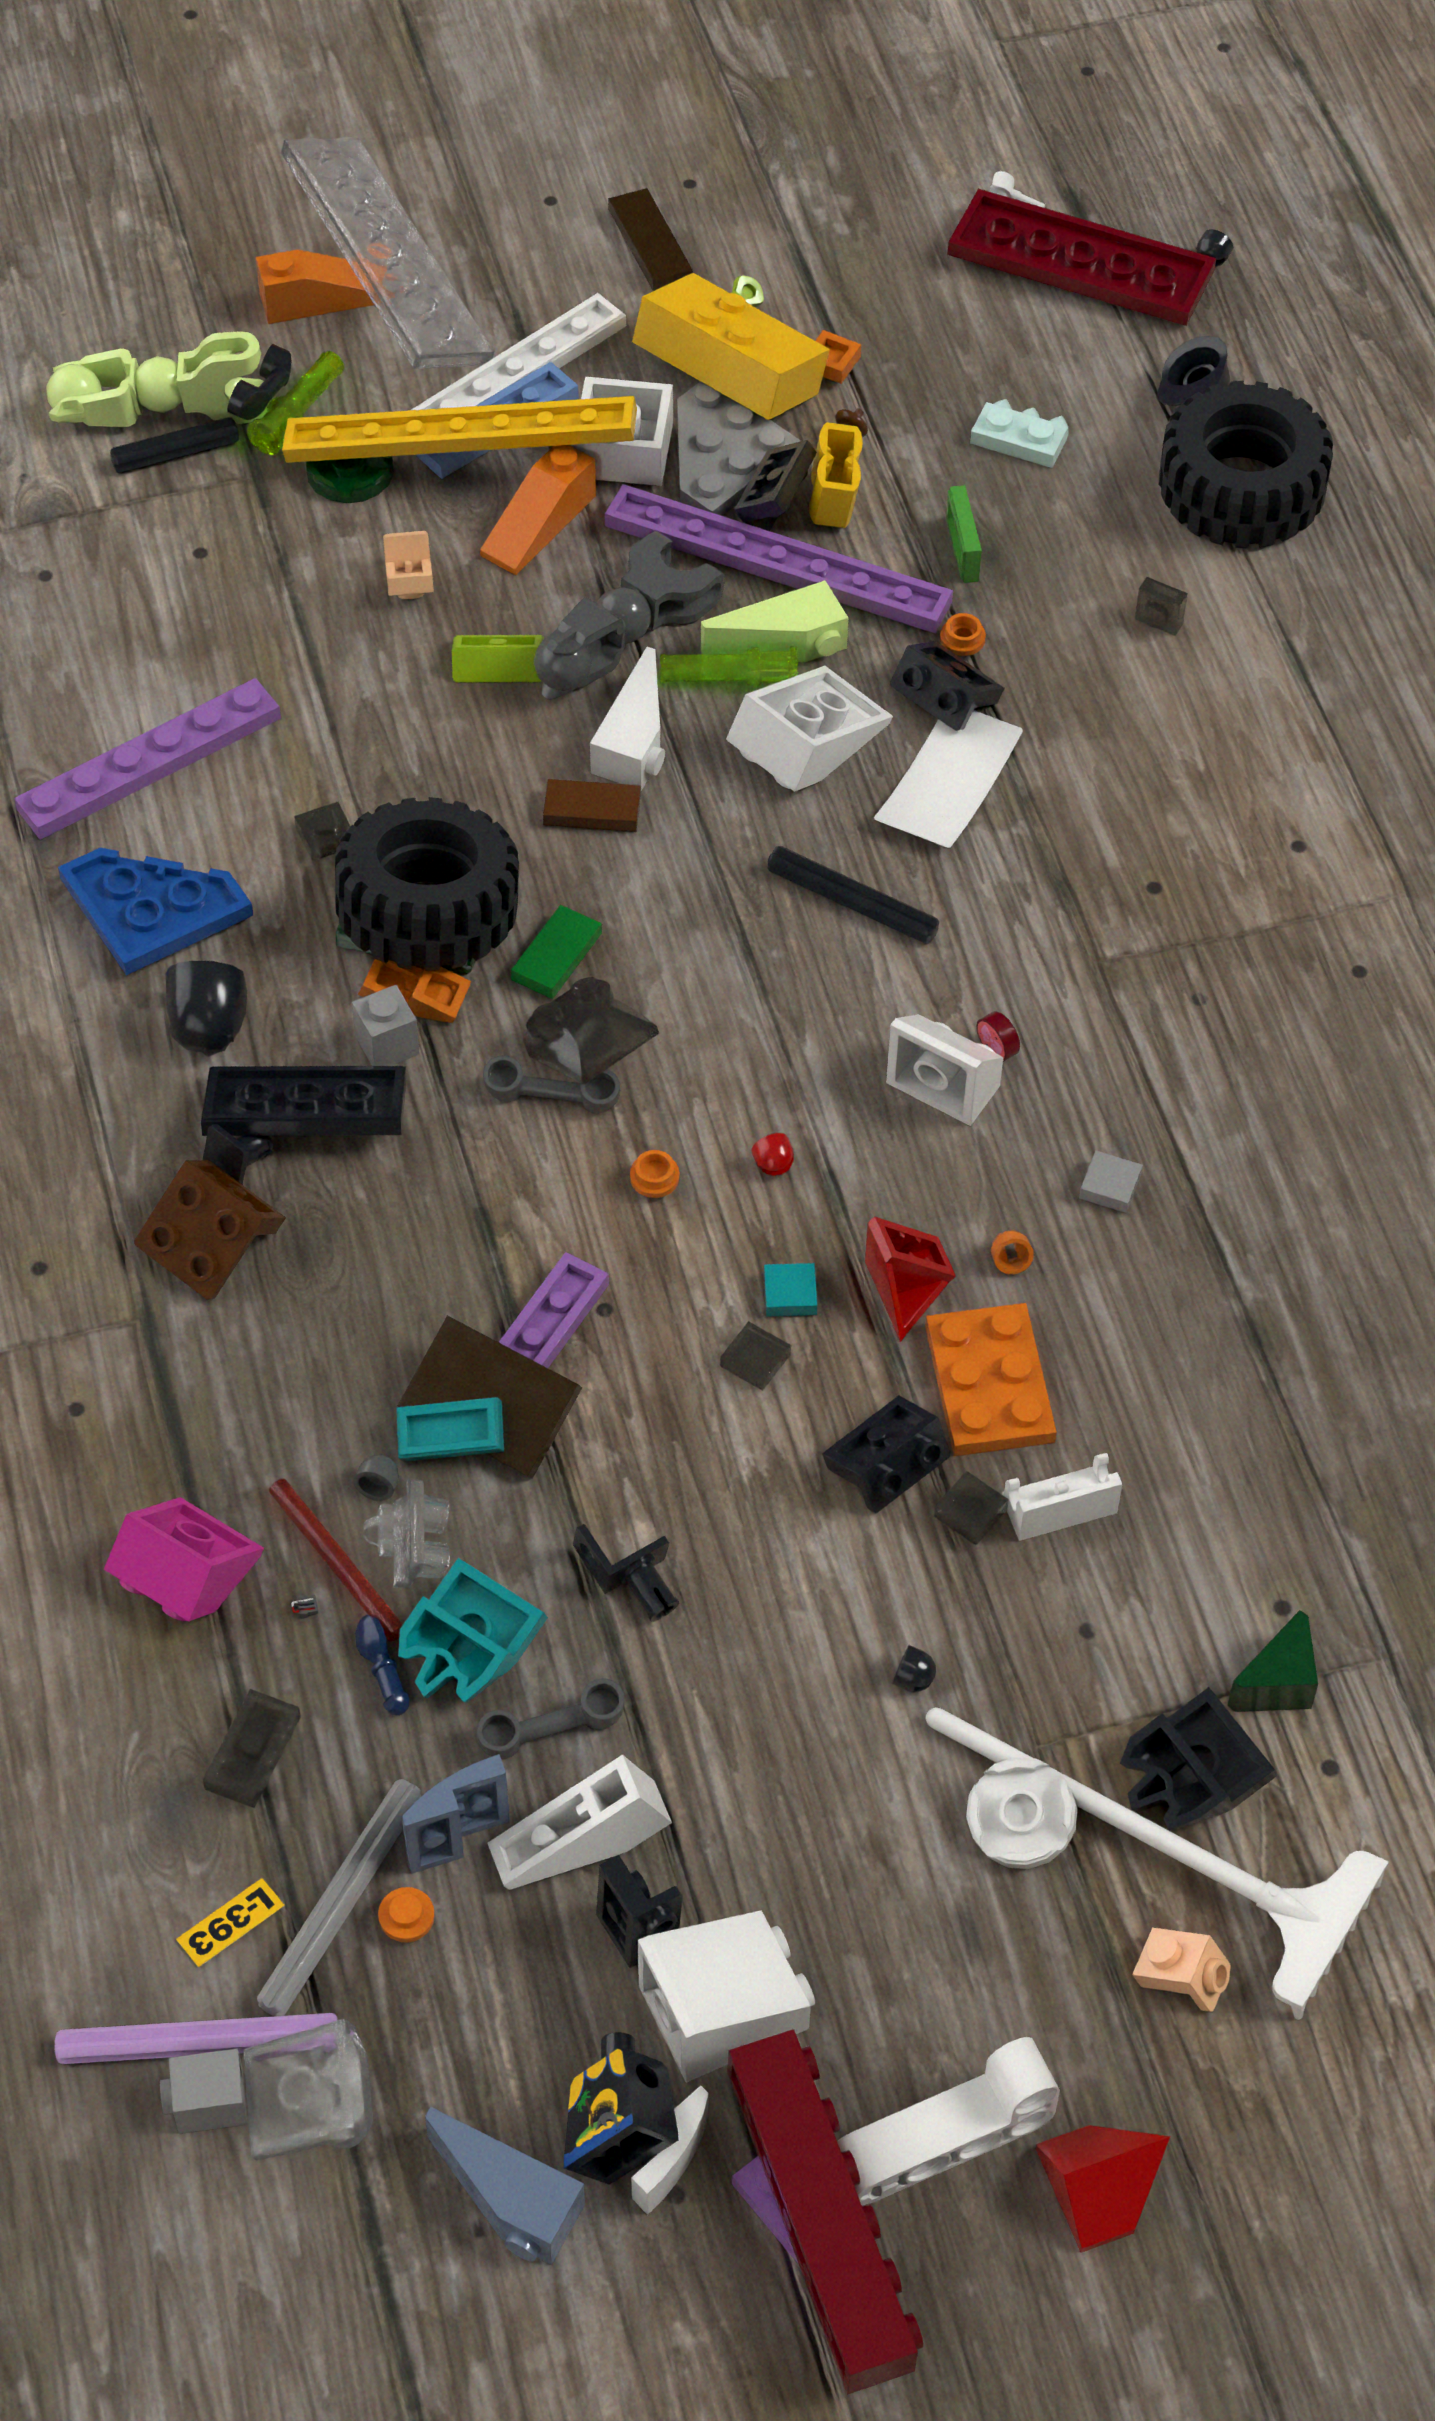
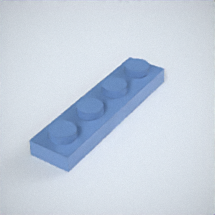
(539, 386)

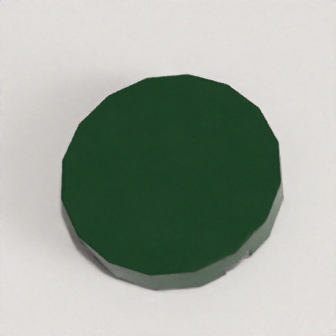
(350, 478)

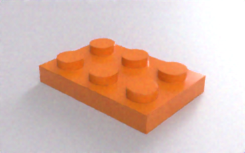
(990, 1379)

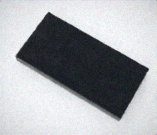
(305, 1100)

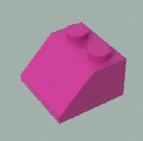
(180, 1558)

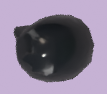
(205, 1004)

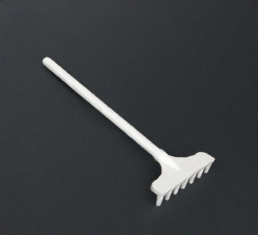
(1309, 1918)

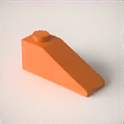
(307, 285)
(542, 506)

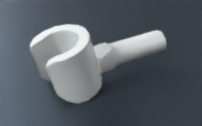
(1003, 185)

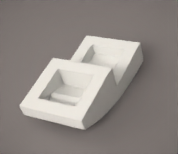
(662, 2173)

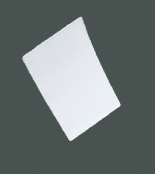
(950, 778)

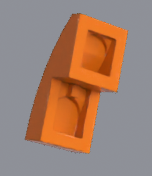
(428, 993)

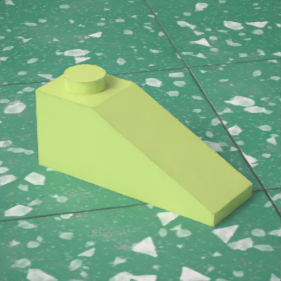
(798, 618)

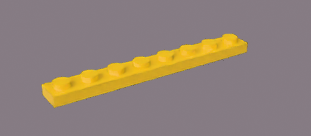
(460, 429)

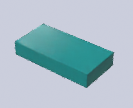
(450, 1429)

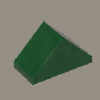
(1281, 1674)

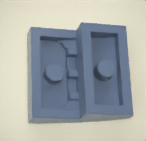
(453, 1809)

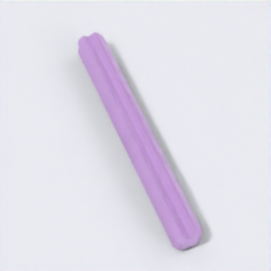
(177, 2038)

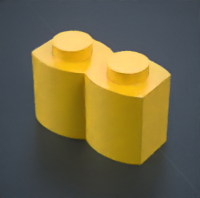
(835, 475)

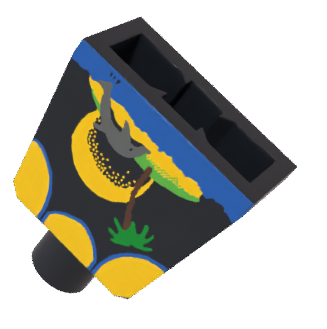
(618, 2112)

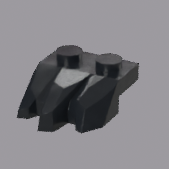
(1195, 1763)

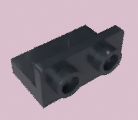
(775, 484)
(943, 683)
(889, 1452)
(629, 1910)

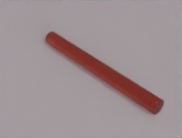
(335, 1557)

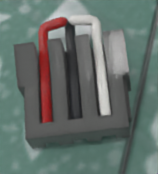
(306, 1604)

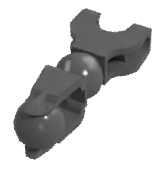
(650, 595)

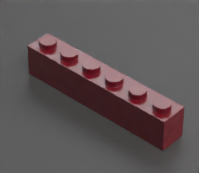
(822, 2211)

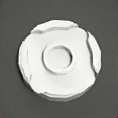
(1021, 1813)

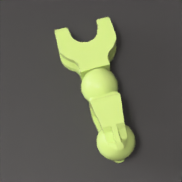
(199, 380)

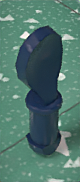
(373, 1646)

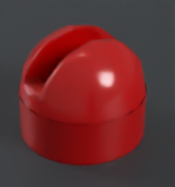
(773, 1154)

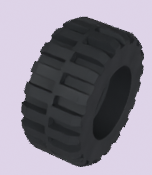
(1238, 503)
(426, 922)

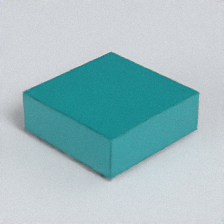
(790, 1289)

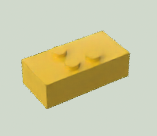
(730, 345)

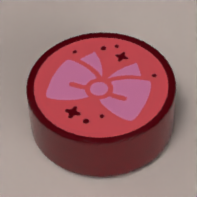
(998, 1034)

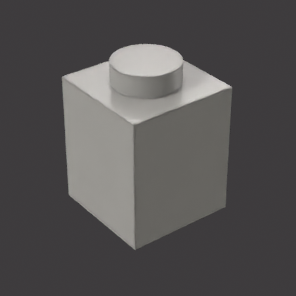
(385, 1027)
(205, 2091)

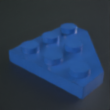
(151, 904)

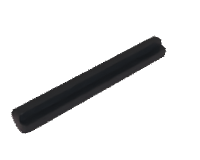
(853, 894)

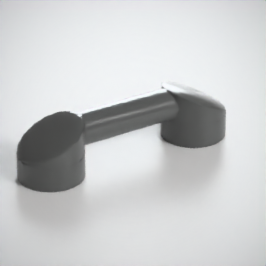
(506, 1083)
(599, 1709)

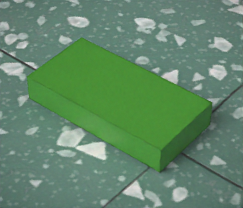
(963, 534)

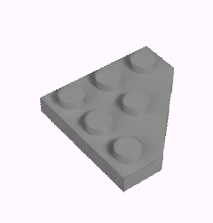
(720, 448)

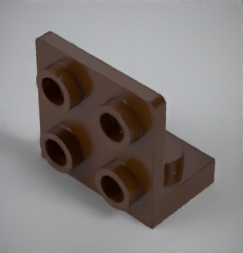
(205, 1226)

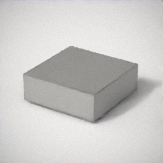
(1110, 1181)

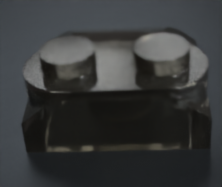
(585, 1031)

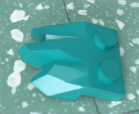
(468, 1632)

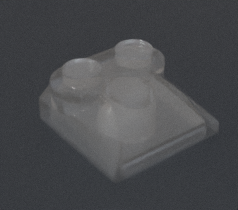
(308, 2091)

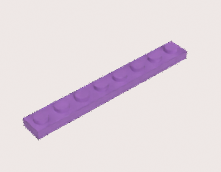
(780, 558)

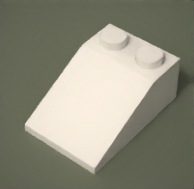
(805, 726)

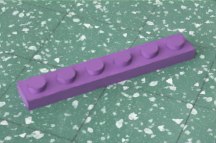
(147, 758)

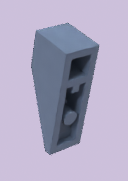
(518, 2195)

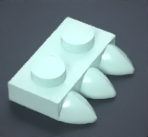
(1020, 433)

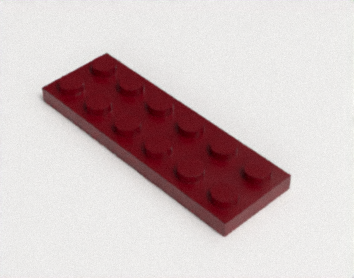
(1082, 256)

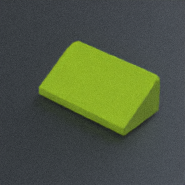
(495, 658)

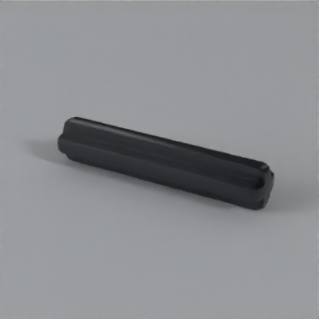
(174, 445)

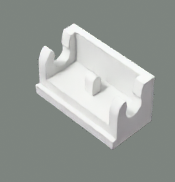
(1063, 1499)

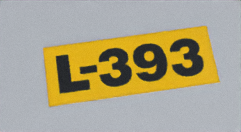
(230, 1922)

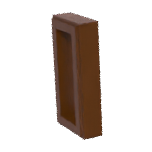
(592, 805)

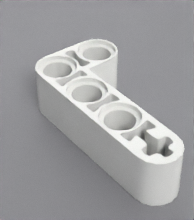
(955, 2125)

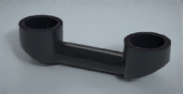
(249, 400)

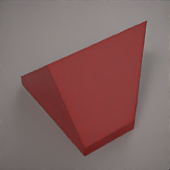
(906, 1269)
(1102, 2179)

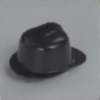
(1193, 369)

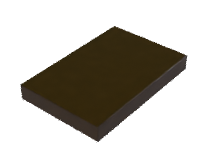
(474, 1366)

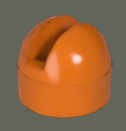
(1022, 1249)

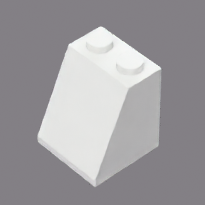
(721, 1988)

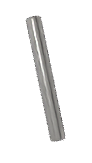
(337, 1900)

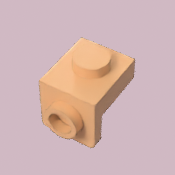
(408, 564)
(1184, 1965)

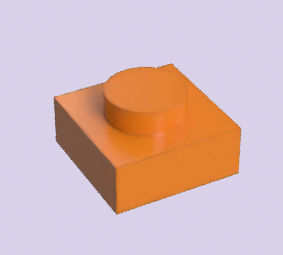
(841, 357)

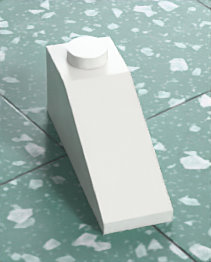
(629, 738)
(582, 1826)

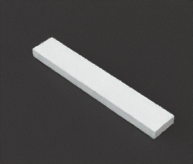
(555, 343)

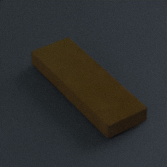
(649, 238)

